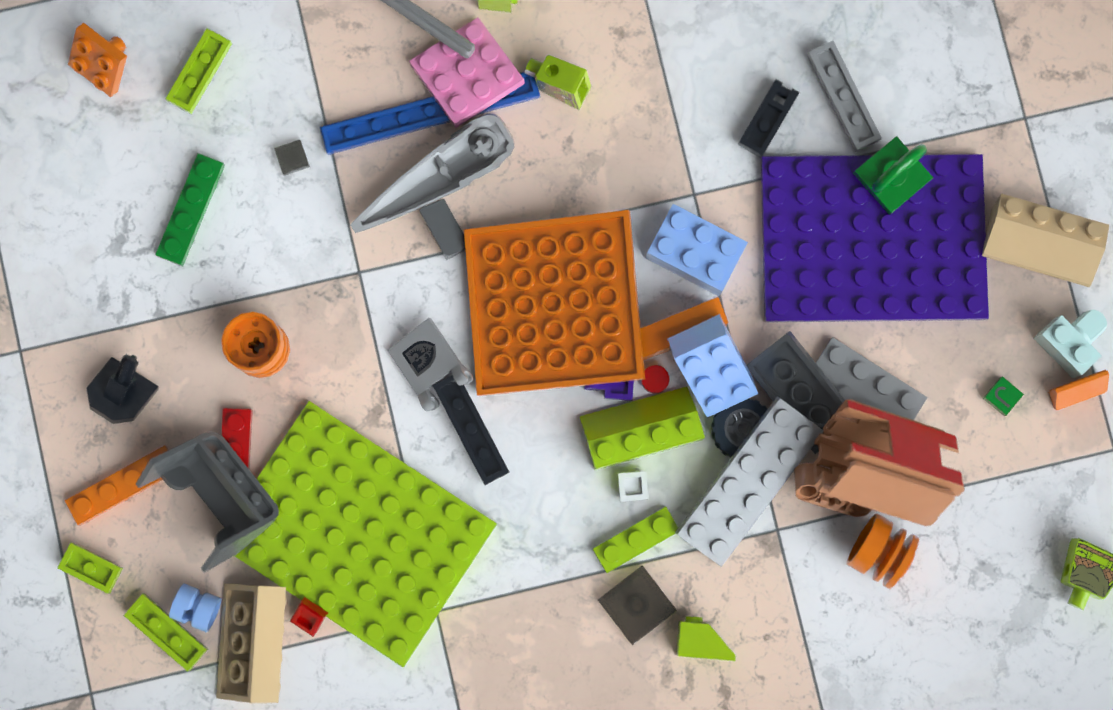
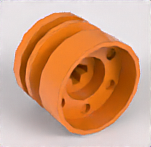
(247, 332)
(887, 553)

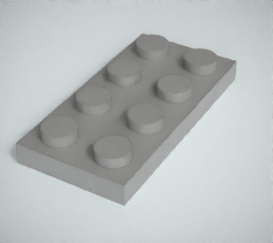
(868, 383)

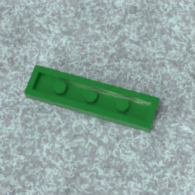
(190, 209)

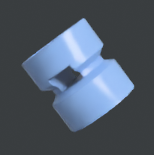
(194, 607)

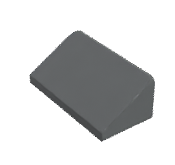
(444, 228)

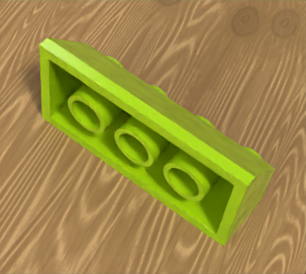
(642, 428)

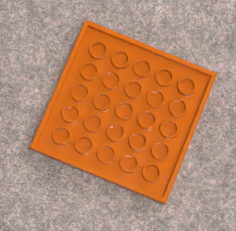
(554, 303)

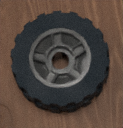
(727, 421)

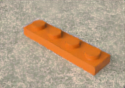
(111, 490)

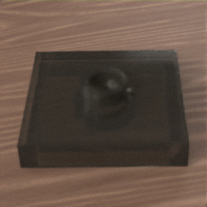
(637, 605)

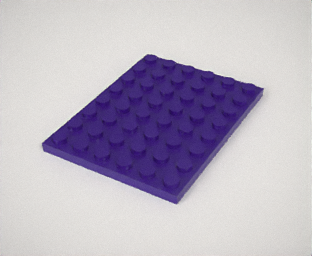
(847, 260)

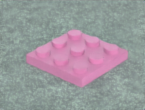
(467, 84)

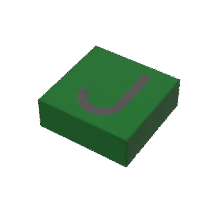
(1003, 396)

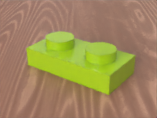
(90, 568)

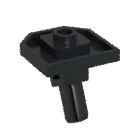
(119, 391)

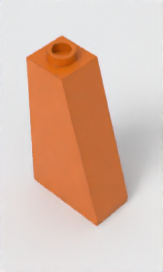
(656, 335)

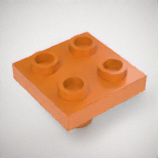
(98, 59)

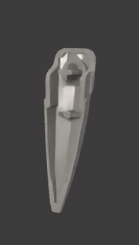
(448, 168)

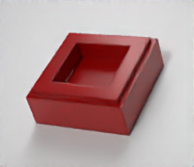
(308, 617)

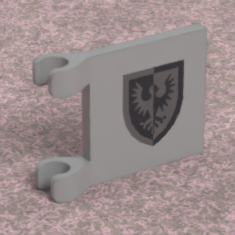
(425, 360)

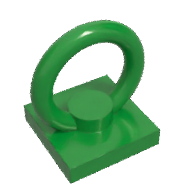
(894, 174)

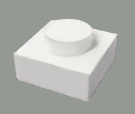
(633, 486)

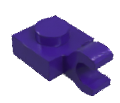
(615, 390)

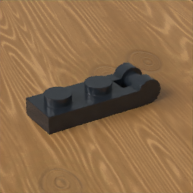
(768, 119)

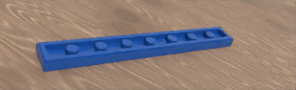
(407, 119)

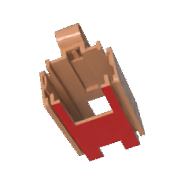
(880, 466)

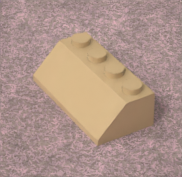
(1045, 240)
(251, 643)

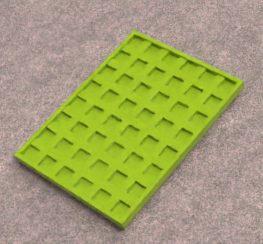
(363, 534)

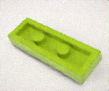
(199, 71)
(636, 540)
(166, 632)

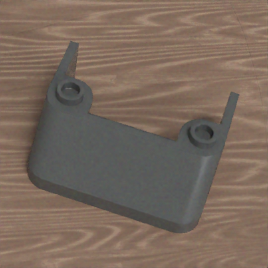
(223, 485)

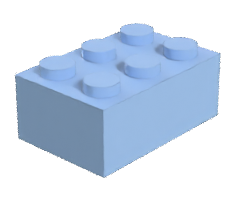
(696, 250)
(712, 366)

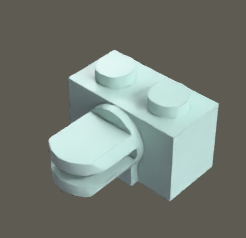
(1072, 342)

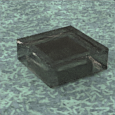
(292, 157)

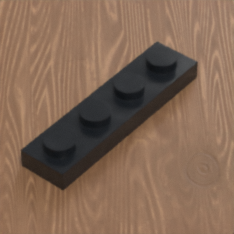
(471, 430)

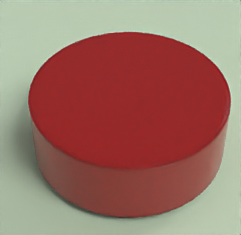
(655, 379)

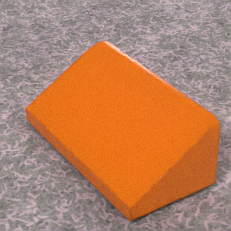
(1079, 390)

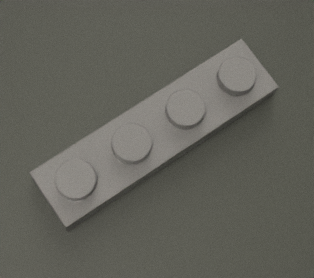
(844, 96)

